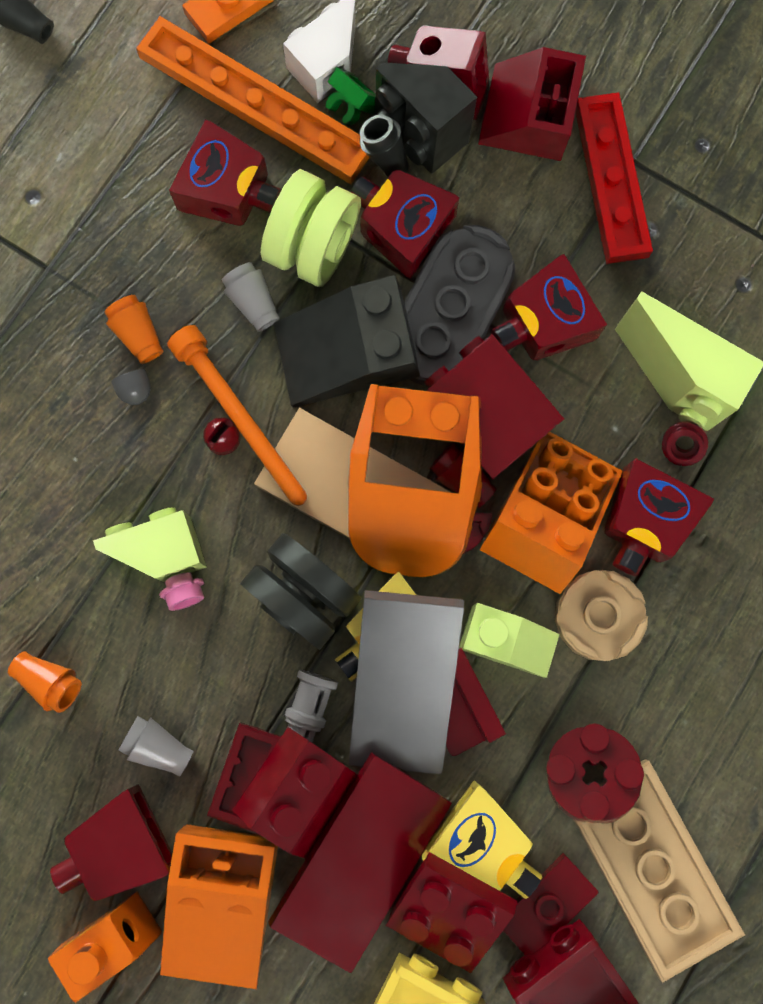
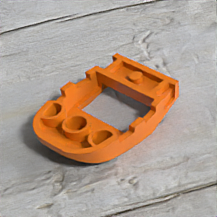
(407, 526)

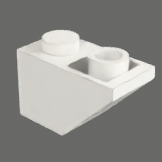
(321, 47)

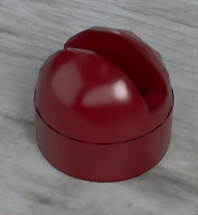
(227, 441)

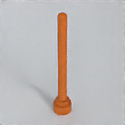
(190, 347)

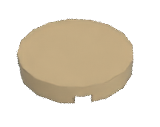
(601, 615)

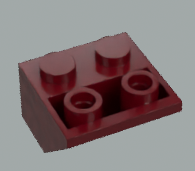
(533, 103)

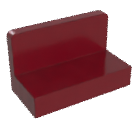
(471, 713)

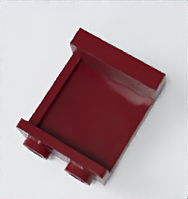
(512, 407)
(567, 972)

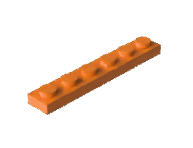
(253, 99)

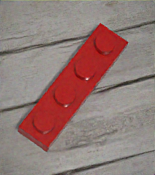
(613, 178)

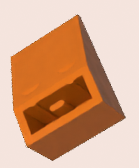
(552, 512)
(217, 906)

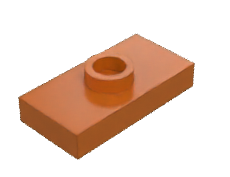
(217, 17)

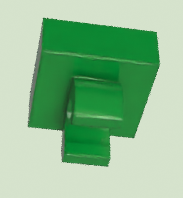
(353, 92)

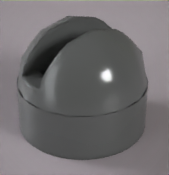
(132, 387)

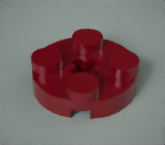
(594, 802)

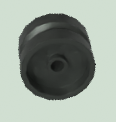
(304, 588)

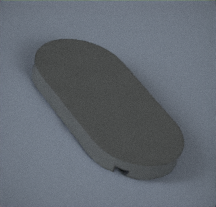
(457, 295)

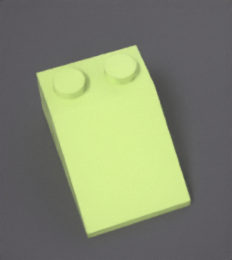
(687, 364)

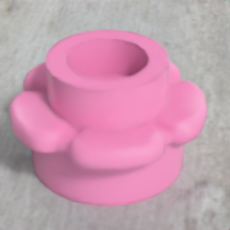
(182, 591)

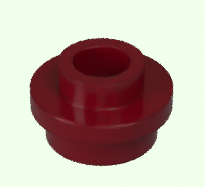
(689, 456)

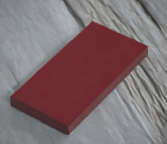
(359, 863)

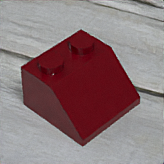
(294, 794)

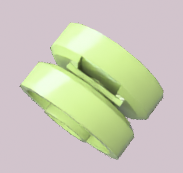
(310, 227)

